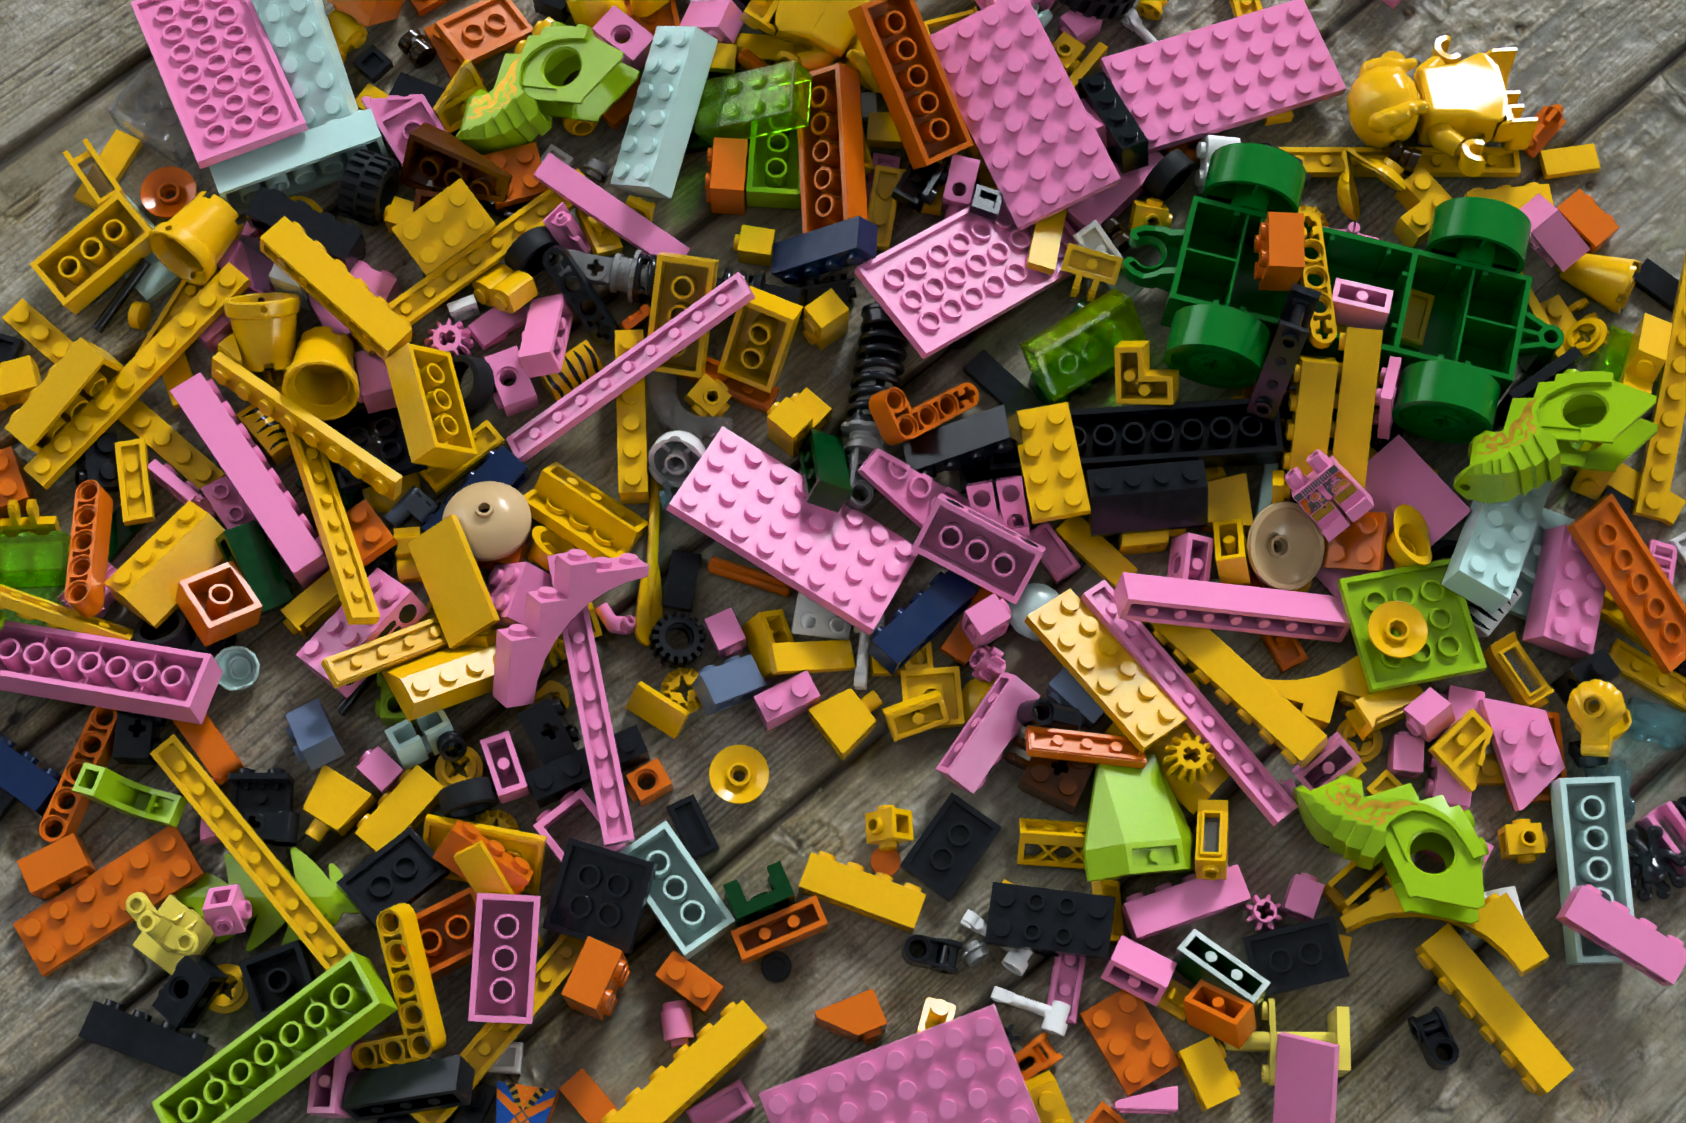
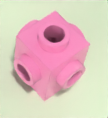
(227, 910)

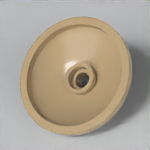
(501, 528)
(1297, 550)

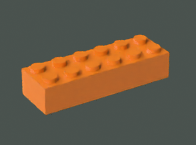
(911, 80)
(832, 150)

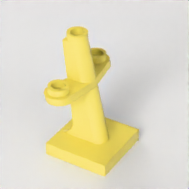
(169, 932)
(1338, 1033)

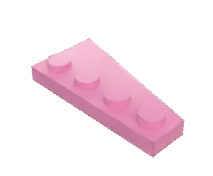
(904, 487)

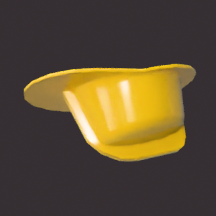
(1410, 538)
(546, 544)

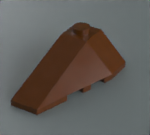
(439, 159)

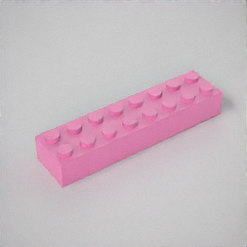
(253, 478)
(107, 672)

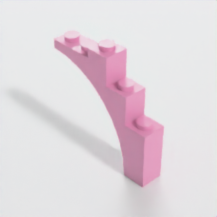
(547, 613)

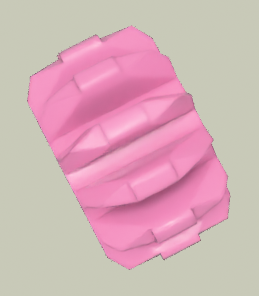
(448, 334)

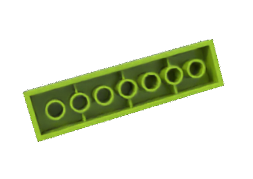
(282, 1047)

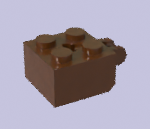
(1044, 785)

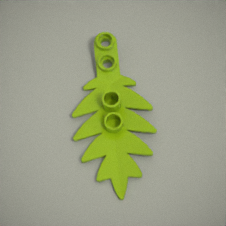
(308, 876)

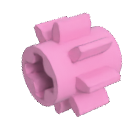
(987, 663)
(1270, 910)

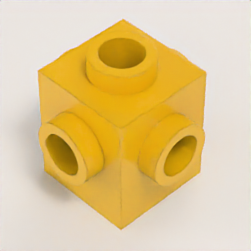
(1069, 51)
(1144, 210)
(710, 388)
(883, 825)
(1522, 841)

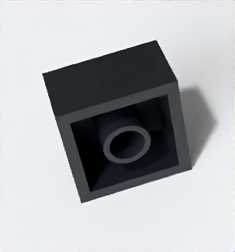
(276, 976)

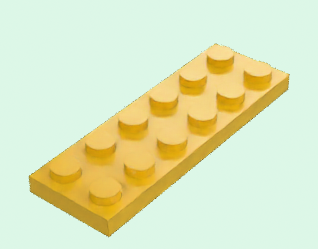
(1105, 670)

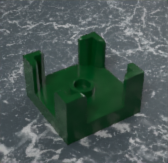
(763, 903)

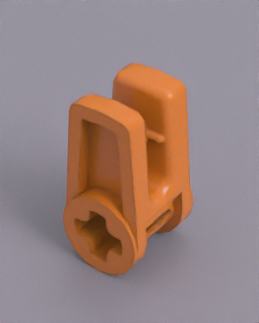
(1041, 1063)

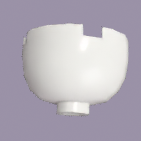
(674, 457)

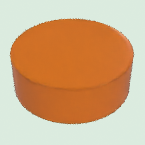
(885, 861)

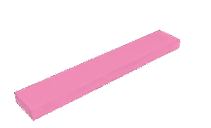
(606, 208)

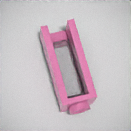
(1673, 826)

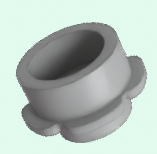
(596, 169)
(974, 953)

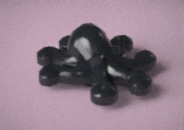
(1652, 864)

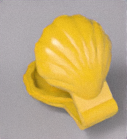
(1347, 194)
(1598, 722)

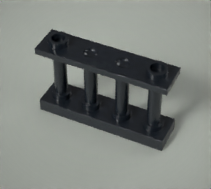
(1283, 351)

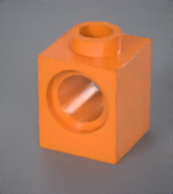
(650, 770)

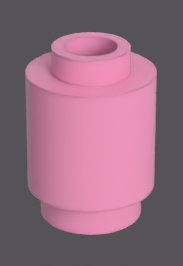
(677, 1023)

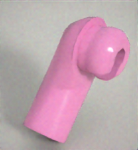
(613, 623)

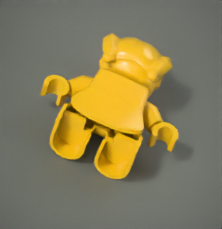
(819, 27)
(1448, 102)

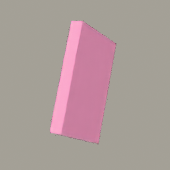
(1305, 1080)

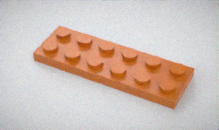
(1633, 580)
(97, 904)

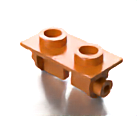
(1548, 124)

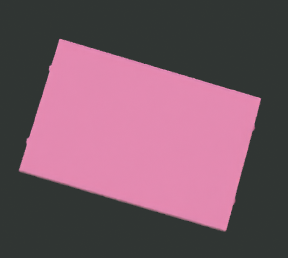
(1399, 478)

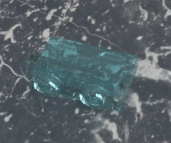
(1657, 724)

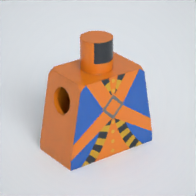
(524, 1103)

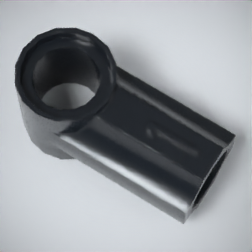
(1049, 715)

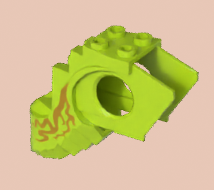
(533, 90)
(1541, 430)
(1391, 830)

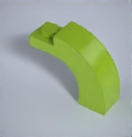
(129, 796)

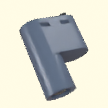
(412, 503)

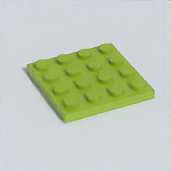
(1451, 642)

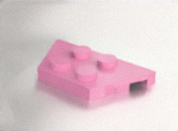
(400, 116)
(1523, 748)

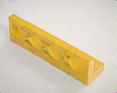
(1052, 833)

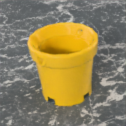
(196, 238)
(264, 329)
(323, 374)

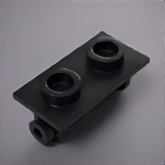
(838, 283)

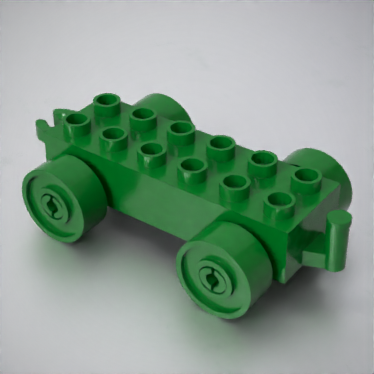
(1469, 264)

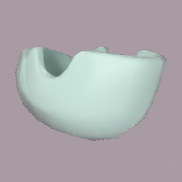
(238, 666)

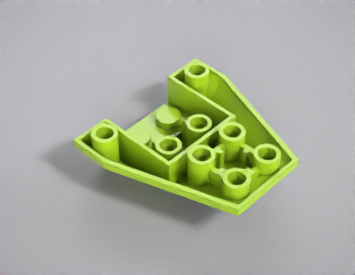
(1135, 825)

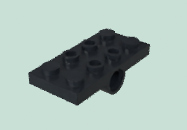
(1050, 921)

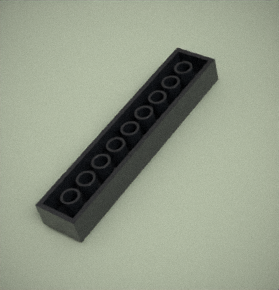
(1156, 434)

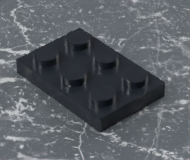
(950, 847)
(392, 876)
(1298, 955)

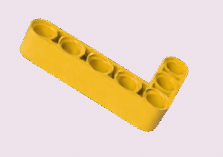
(406, 996)

